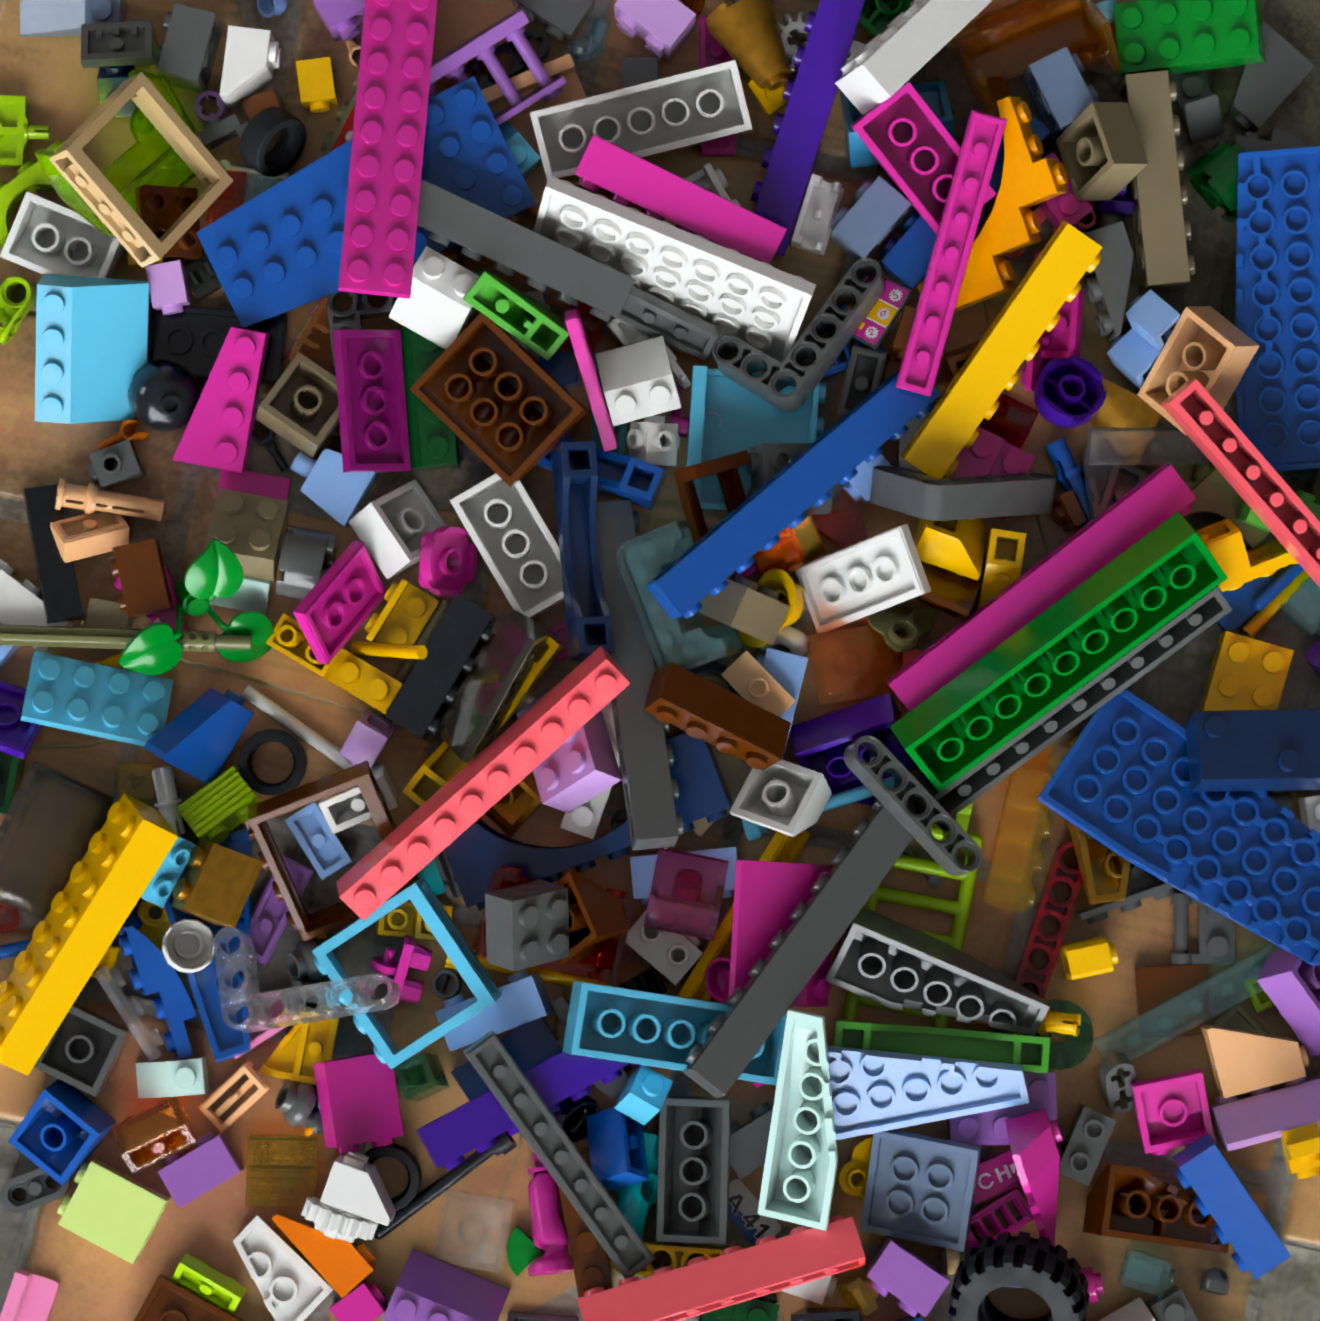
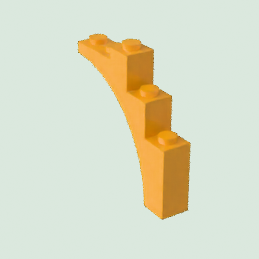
(1011, 224)

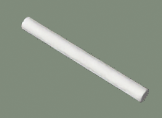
(295, 726)

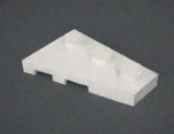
(282, 1275)

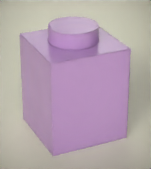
(168, 287)
(368, 739)

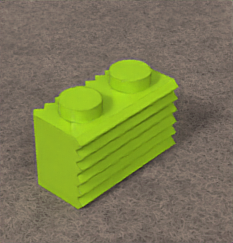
(218, 807)

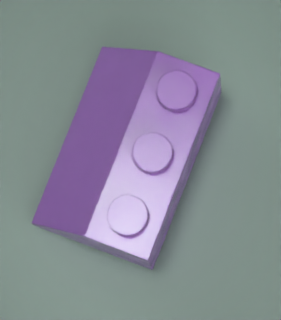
(1296, 994)
(443, 1292)

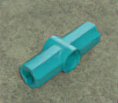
(636, 1198)

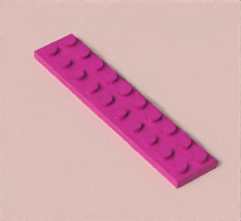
(387, 147)

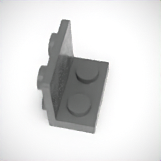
(118, 43)

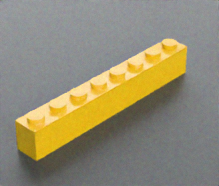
(1001, 351)

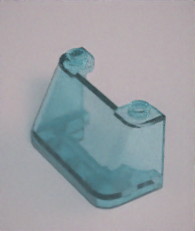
(677, 639)

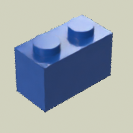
(616, 1149)

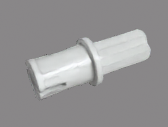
(167, 797)

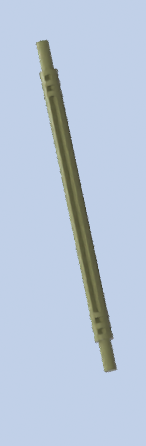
(112, 638)

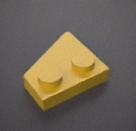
(300, 1049)

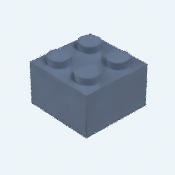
(1059, 89)
(870, 220)

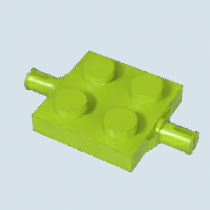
(16, 130)

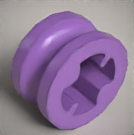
(200, 111)

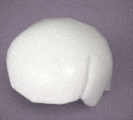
(188, 946)

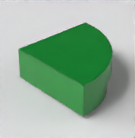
(520, 1250)

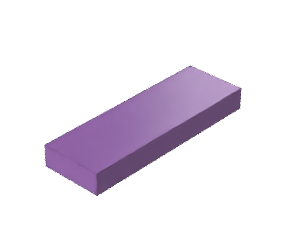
(269, 915)

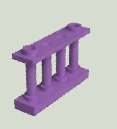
(483, 48)

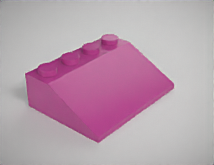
(762, 906)

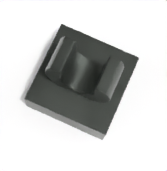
(202, 277)

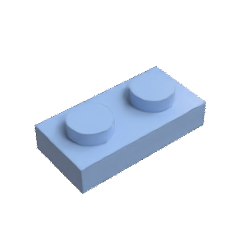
(318, 841)

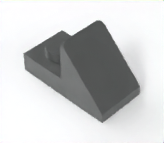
(1197, 106)

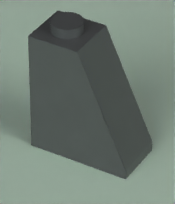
(1267, 84)

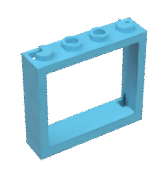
(453, 945)

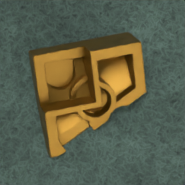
(1124, 410)

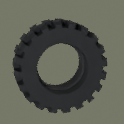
(1020, 1263)

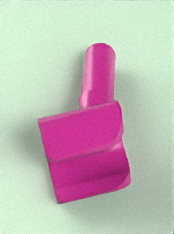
(683, 422)

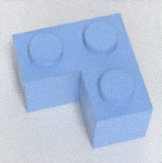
(1139, 348)

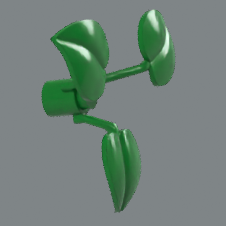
(209, 575)

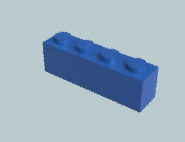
(1231, 1207)

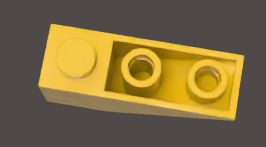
(1001, 562)

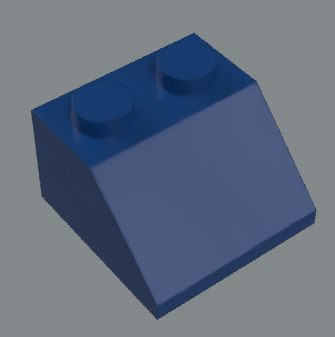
(61, 1130)

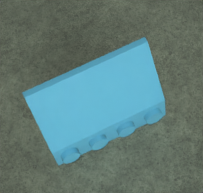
(88, 347)

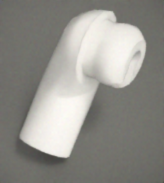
(792, 639)

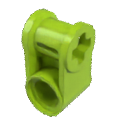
(14, 313)

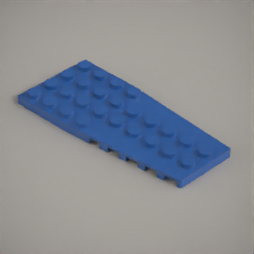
(289, 239)
(1280, 303)
(1224, 848)

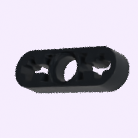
(506, 47)

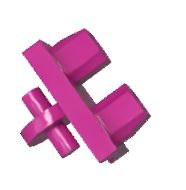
(410, 956)

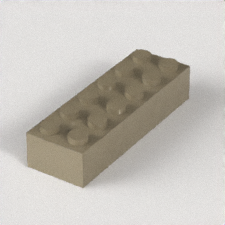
(1158, 197)

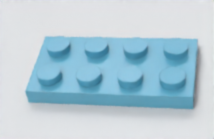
(95, 699)

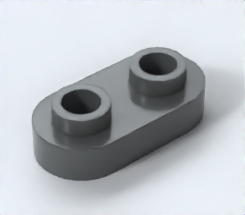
(36, 1188)

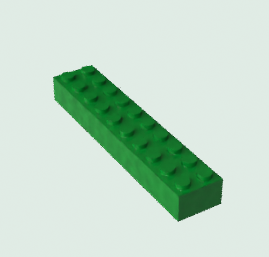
(1058, 651)

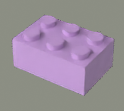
(578, 768)

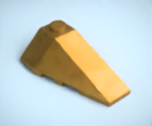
(1102, 870)

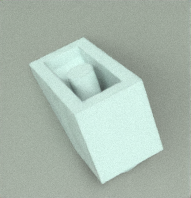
(172, 1077)

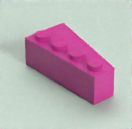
(226, 411)

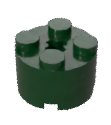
(1217, 178)

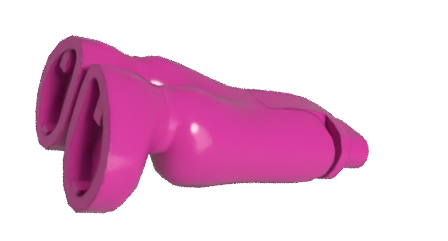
(547, 1223)

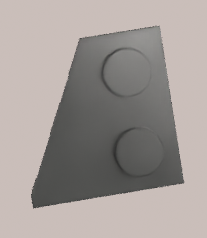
(1108, 483)

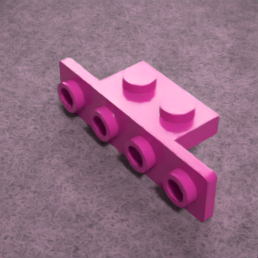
(1059, 342)

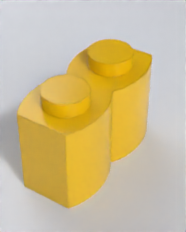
(1088, 957)

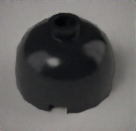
(163, 395)

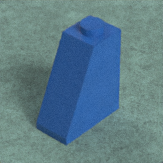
(202, 734)

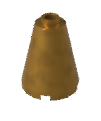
(753, 39)

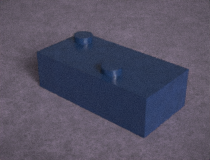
(1254, 750)

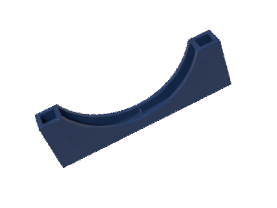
(484, 849)

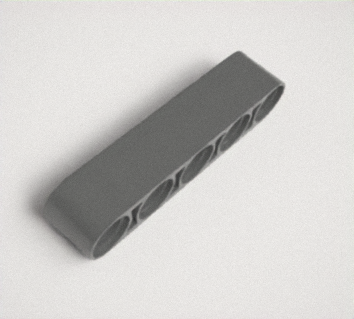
(929, 811)

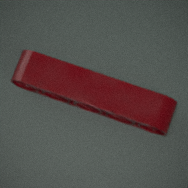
(1048, 906)

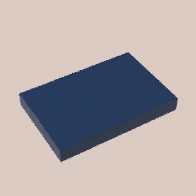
(526, 1045)

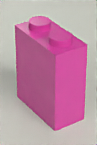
(357, 1102)

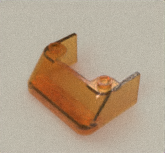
(1025, 33)

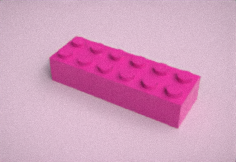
(677, 200)

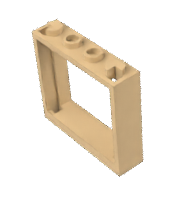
(107, 201)

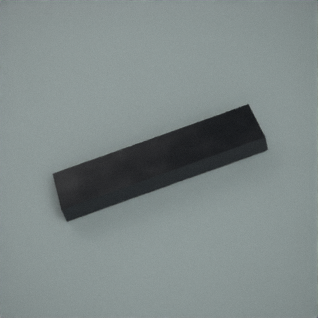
(55, 576)

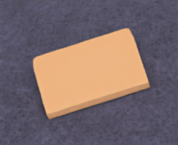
(89, 535)

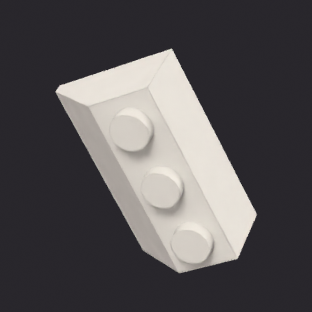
(59, 241)

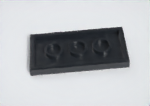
(199, 333)

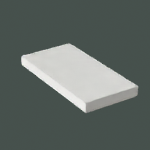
(863, 579)

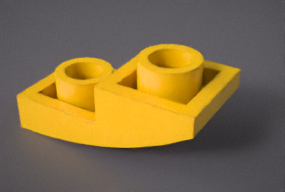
(406, 921)

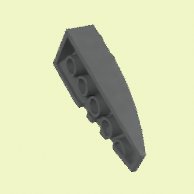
(924, 974)

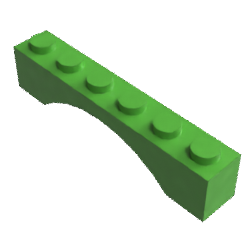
(977, 1045)

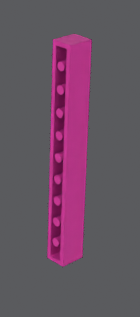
(1044, 584)

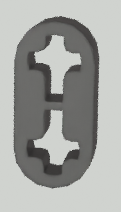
(1112, 1085)

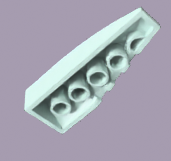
(802, 1129)

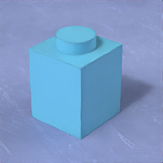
(643, 1094)

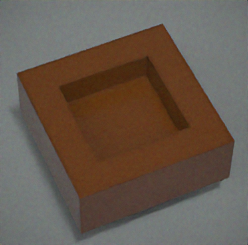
(1068, 511)

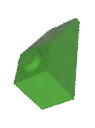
(518, 314)

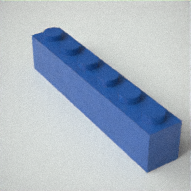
(909, 257)

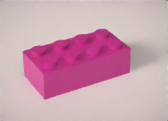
(913, 151)

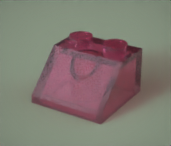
(686, 893)

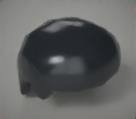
(573, 1116)

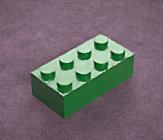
(1188, 35)

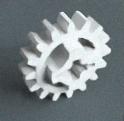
(337, 1222)

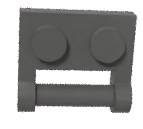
(1214, 934)

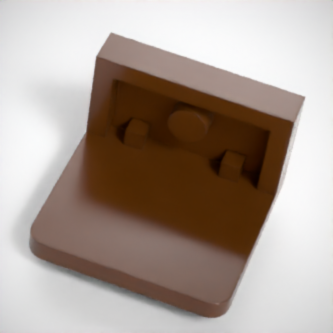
(160, 209)

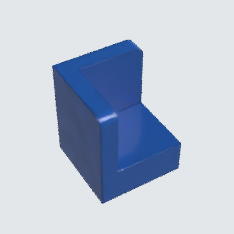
(563, 368)

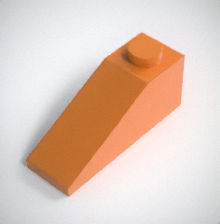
(336, 1260)

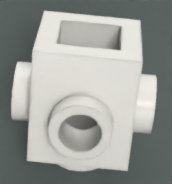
(654, 441)

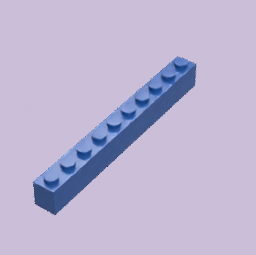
(787, 496)

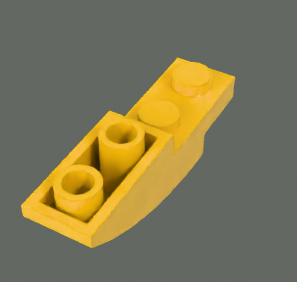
(343, 670)
(1302, 1150)

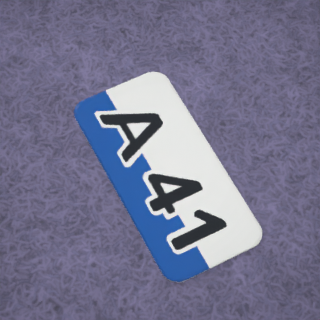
(743, 1213)

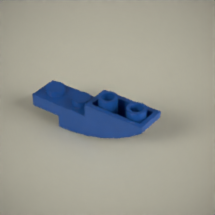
(154, 975)

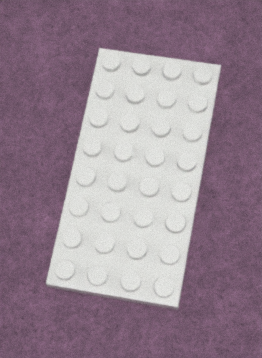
(680, 267)

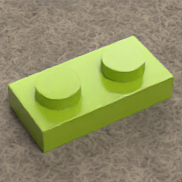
(209, 1283)

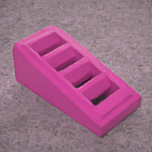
(1000, 1203)

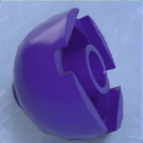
(1069, 392)

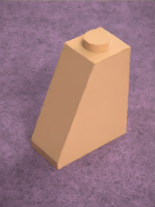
(1251, 1060)

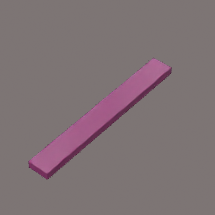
(950, 253)

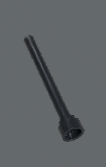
(505, 1145)

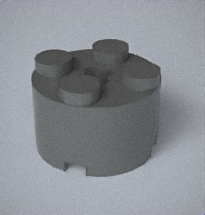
(304, 560)

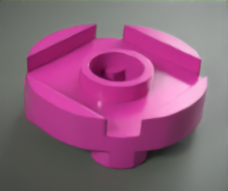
(435, 573)

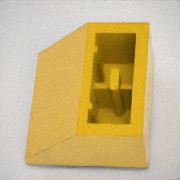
(953, 545)

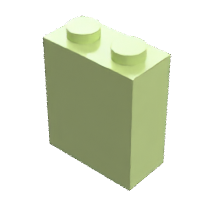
(112, 1210)

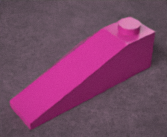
(1037, 1159)

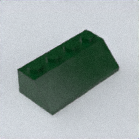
(430, 439)

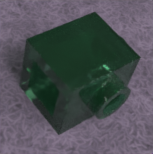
(421, 1077)

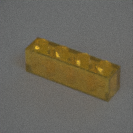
(1018, 842)

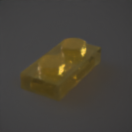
(858, 1294)

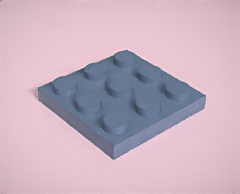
(920, 1188)

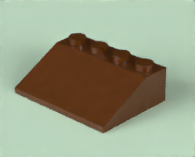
(499, 399)

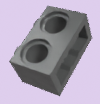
(1085, 1144)

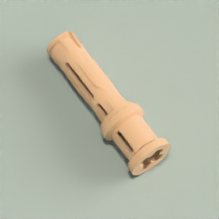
(91, 499)

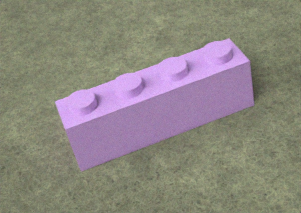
(1265, 1113)

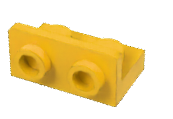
(403, 615)

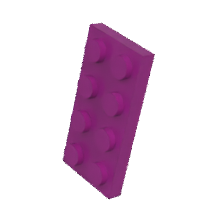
(371, 400)

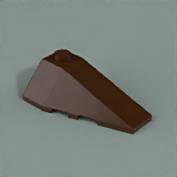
(1146, 1209)

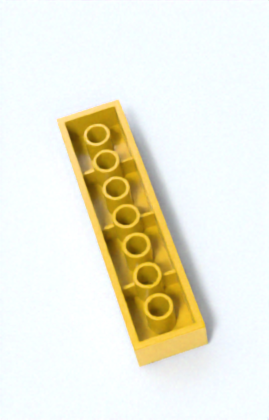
(80, 928)

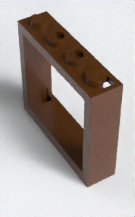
(284, 887)

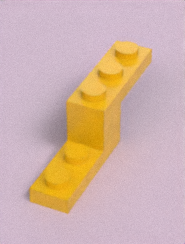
(1241, 566)

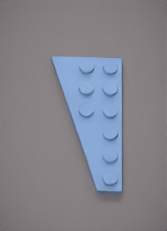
(899, 1090)

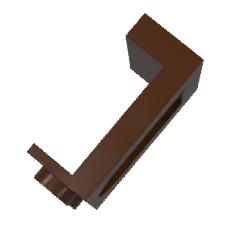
(729, 482)

